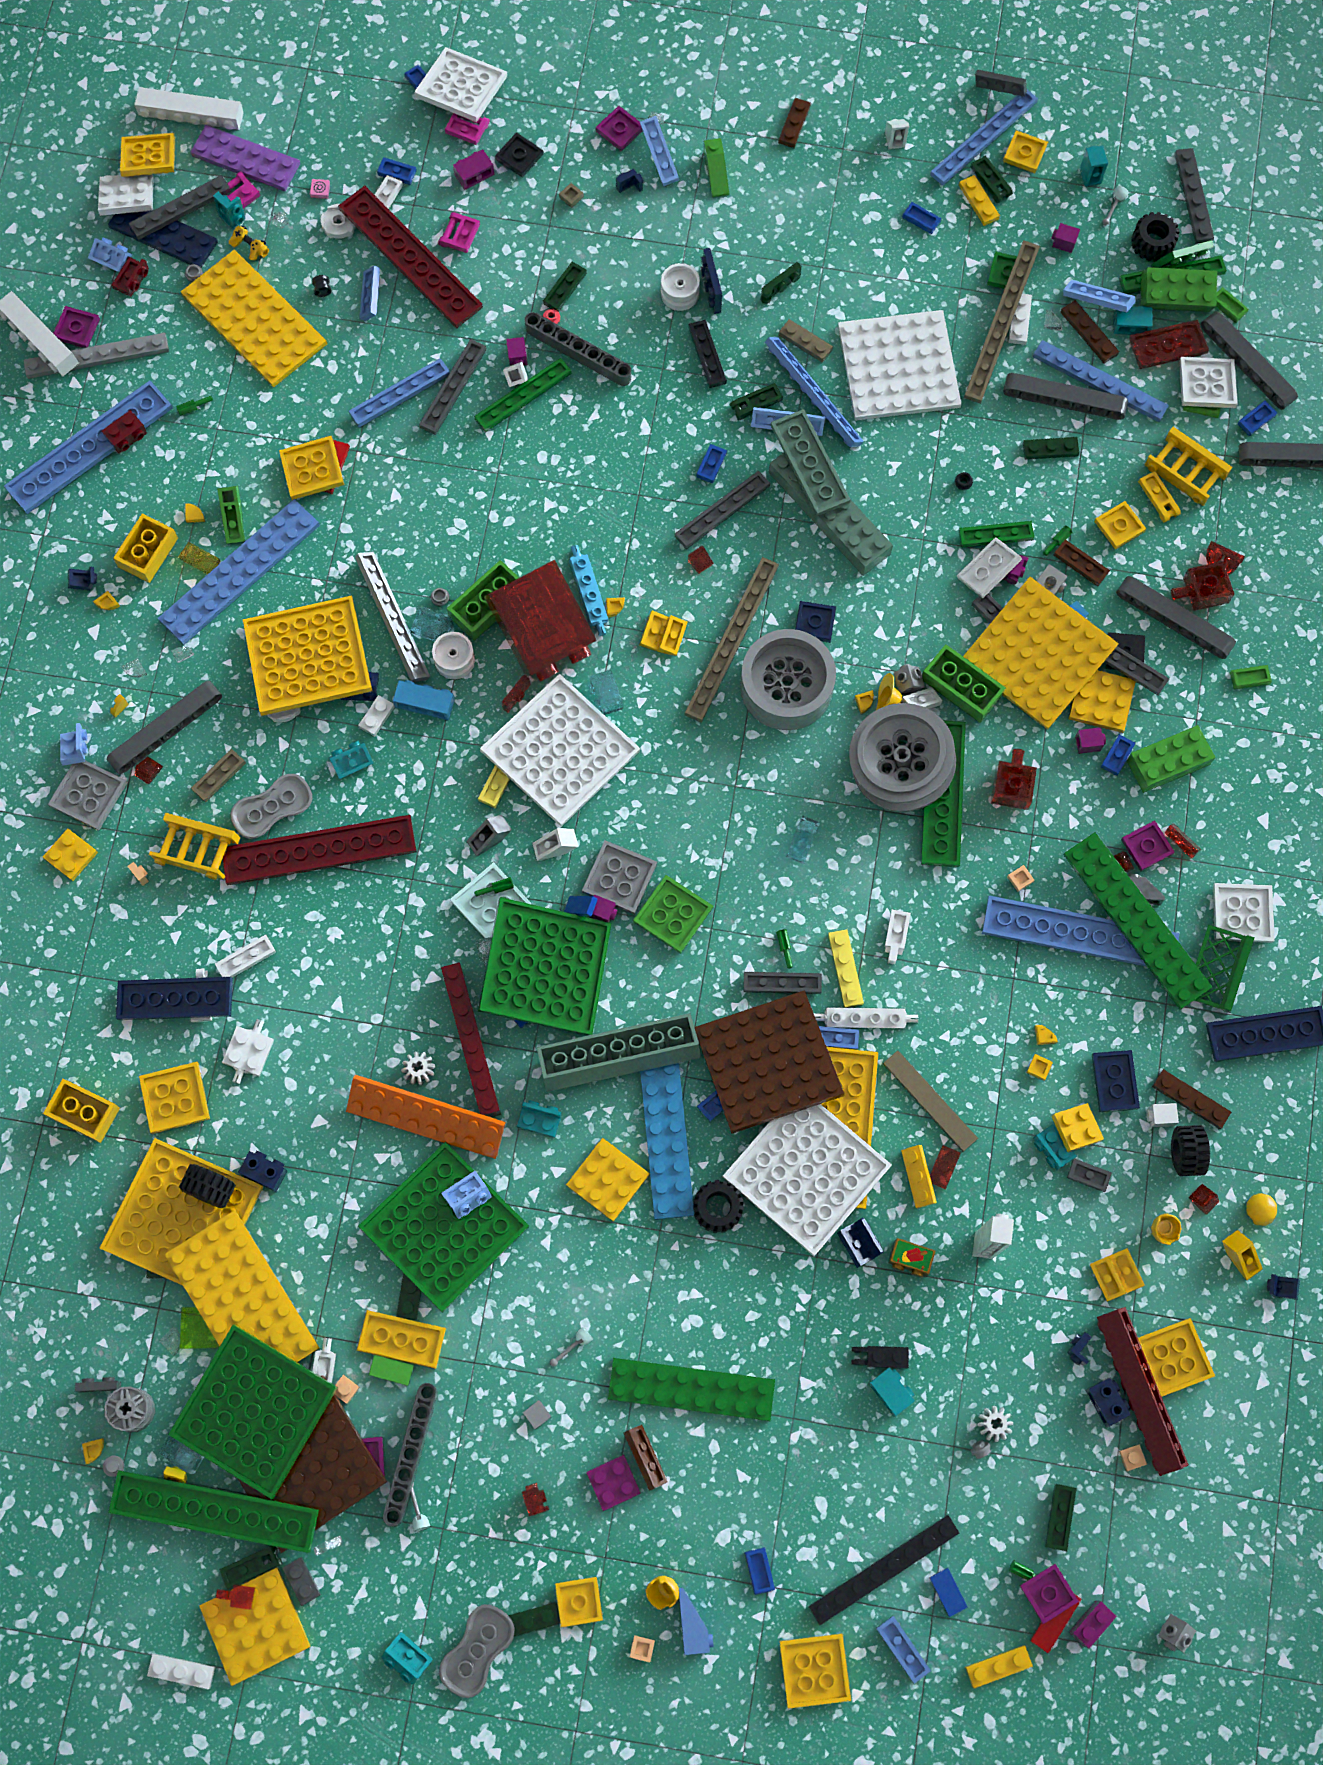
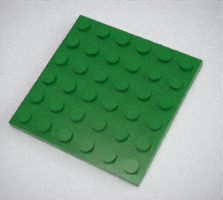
(545, 967)
(427, 1238)
(253, 1411)

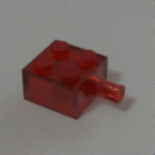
(1205, 586)
(1014, 782)

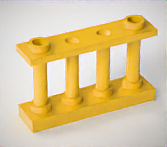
(1190, 449)
(191, 828)

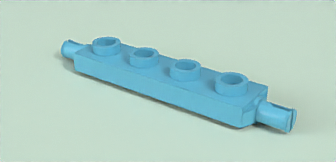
(588, 590)

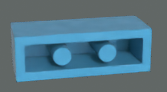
(423, 699)

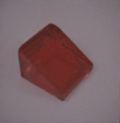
(700, 559)
(147, 770)
(1124, 860)
(1204, 1199)

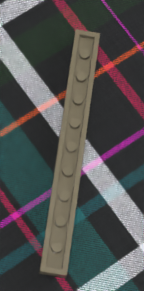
(1001, 322)
(731, 640)

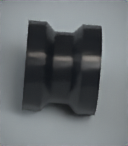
(321, 286)

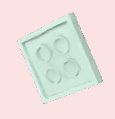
(482, 909)

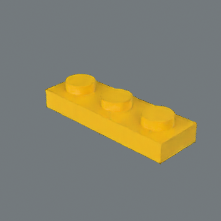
(979, 200)
(918, 1176)
(998, 1666)

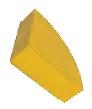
(193, 514)
(106, 602)
(614, 606)
(864, 701)
(120, 705)
(1044, 1035)
(92, 1450)

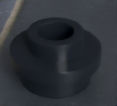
(965, 477)

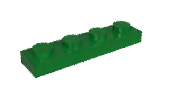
(1004, 532)

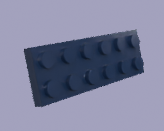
(174, 239)
(174, 998)
(1266, 1033)

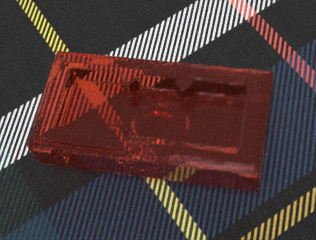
(516, 693)
(944, 1166)

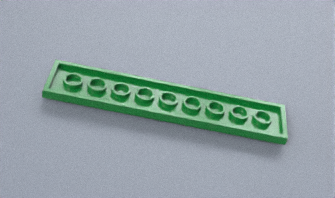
(1137, 921)
(213, 1511)

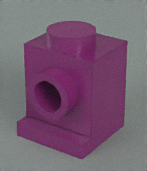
(1018, 571)

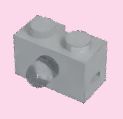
(1053, 580)

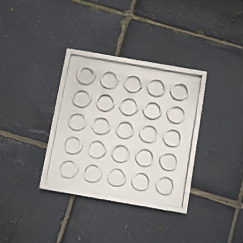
(899, 365)
(560, 750)
(807, 1174)

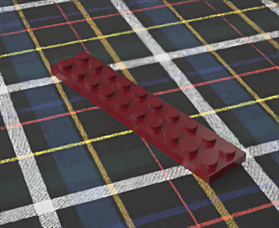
(410, 256)
(319, 850)

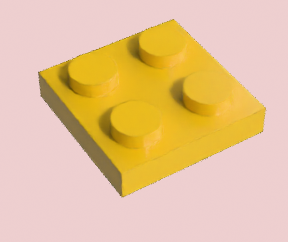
(1025, 151)
(1120, 525)
(70, 854)
(1077, 1127)
(579, 1602)

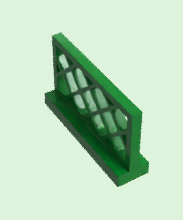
(1237, 968)

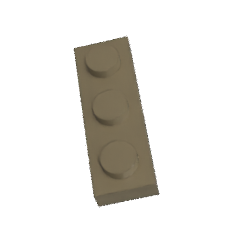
(805, 340)
(218, 775)

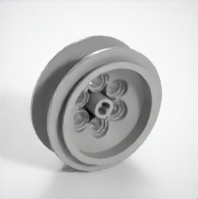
(883, 732)

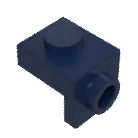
(629, 179)
(81, 579)
(1283, 1287)
(1078, 1344)

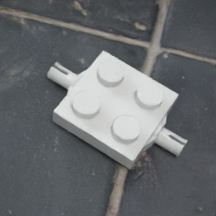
(248, 1051)

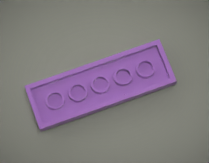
(245, 156)

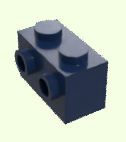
(263, 1171)
(1108, 1402)

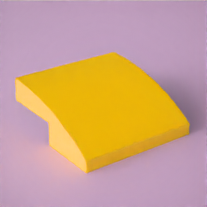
(663, 633)
(1117, 1274)

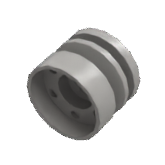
(141, 1409)

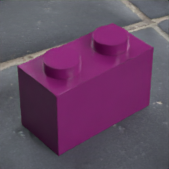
(473, 169)
(1092, 1624)

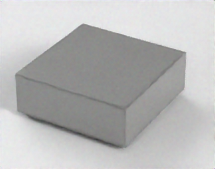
(537, 1414)

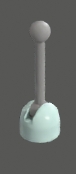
(1120, 194)
(582, 1338)
(420, 1521)

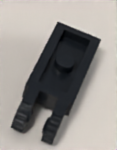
(883, 1357)

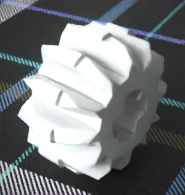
(415, 1062)
(999, 1431)

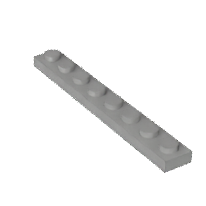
(104, 354)
(392, 617)

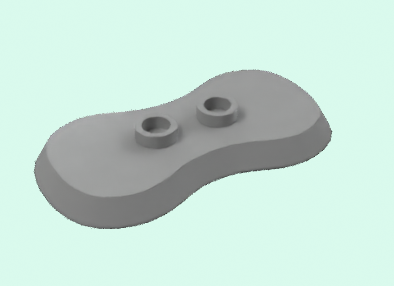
(258, 813)
(485, 1637)

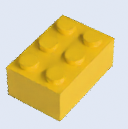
(145, 548)
(81, 1110)

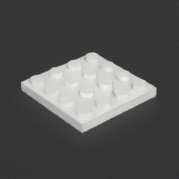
(460, 84)

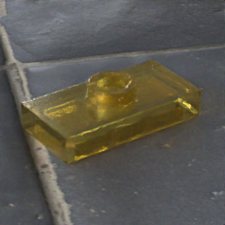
(199, 558)

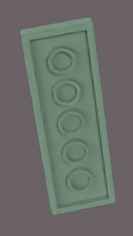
(810, 462)

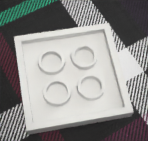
(125, 194)
(1208, 382)
(1244, 910)

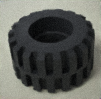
(1159, 225)
(1190, 1150)
(207, 1186)
(718, 1189)

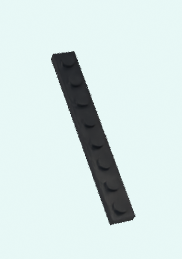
(883, 1569)

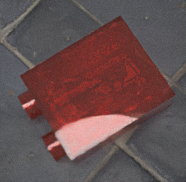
(541, 621)

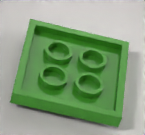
(673, 914)

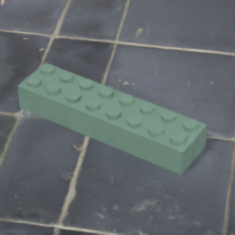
(844, 526)
(618, 1052)

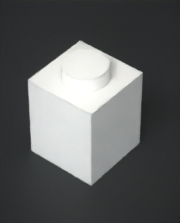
(515, 374)
(1162, 1115)

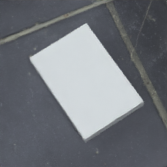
(989, 567)

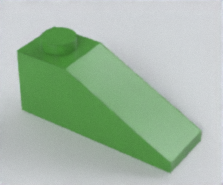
(716, 167)
(231, 514)

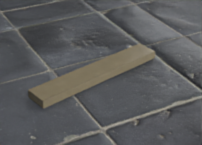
(930, 1101)

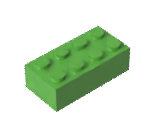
(1179, 289)
(471, 609)
(963, 683)
(1170, 758)

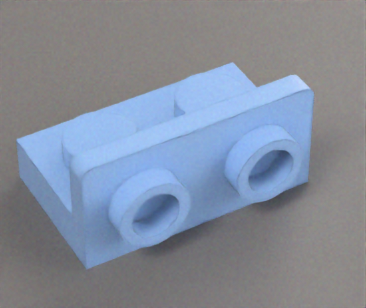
(108, 254)
(73, 746)
(467, 1194)

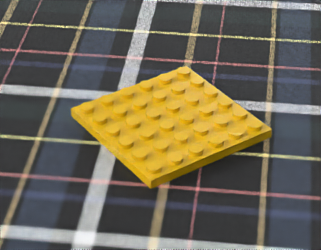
(1040, 652)
(306, 655)
(162, 1216)

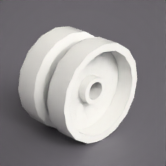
(680, 287)
(453, 655)

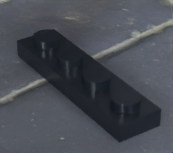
(707, 353)

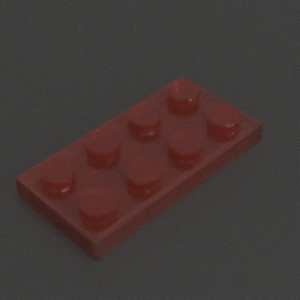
(1168, 344)

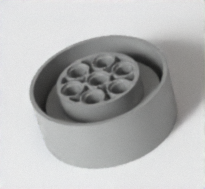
(790, 650)

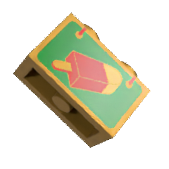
(911, 1257)

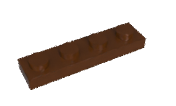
(1089, 331)
(1191, 1099)

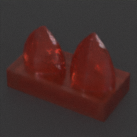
(1231, 558)

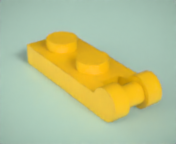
(1159, 496)

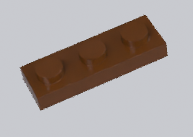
(794, 122)
(1081, 562)
(645, 1457)

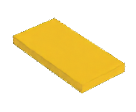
(401, 1339)

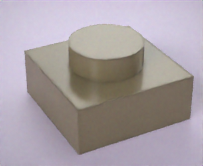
(571, 195)

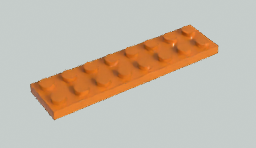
(425, 1116)

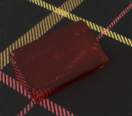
(1182, 840)

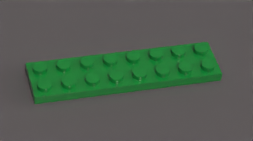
(944, 816)
(691, 1389)

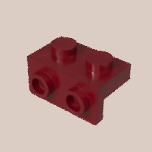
(130, 276)
(124, 431)

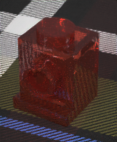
(534, 1500)

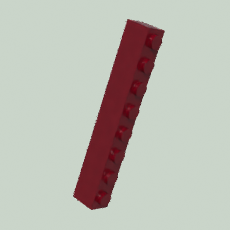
(470, 1040)
(1142, 1391)

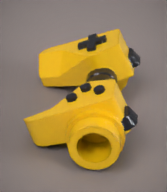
(257, 247)

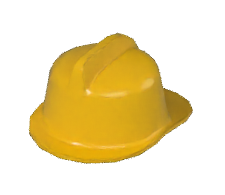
(887, 692)

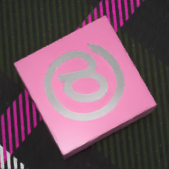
(320, 188)

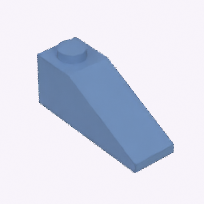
(695, 1634)

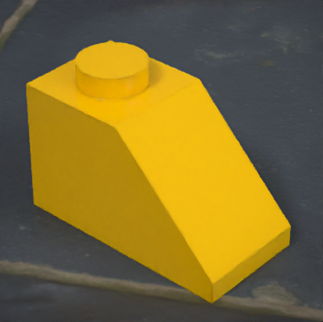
(1242, 1254)

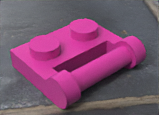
(465, 130)
(246, 192)
(464, 234)

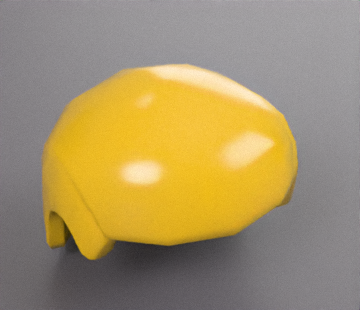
(1261, 1209)
(1166, 1228)
(662, 1592)

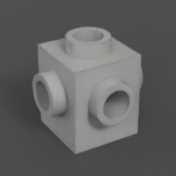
(909, 679)
(1176, 1634)

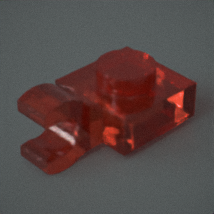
(240, 1597)

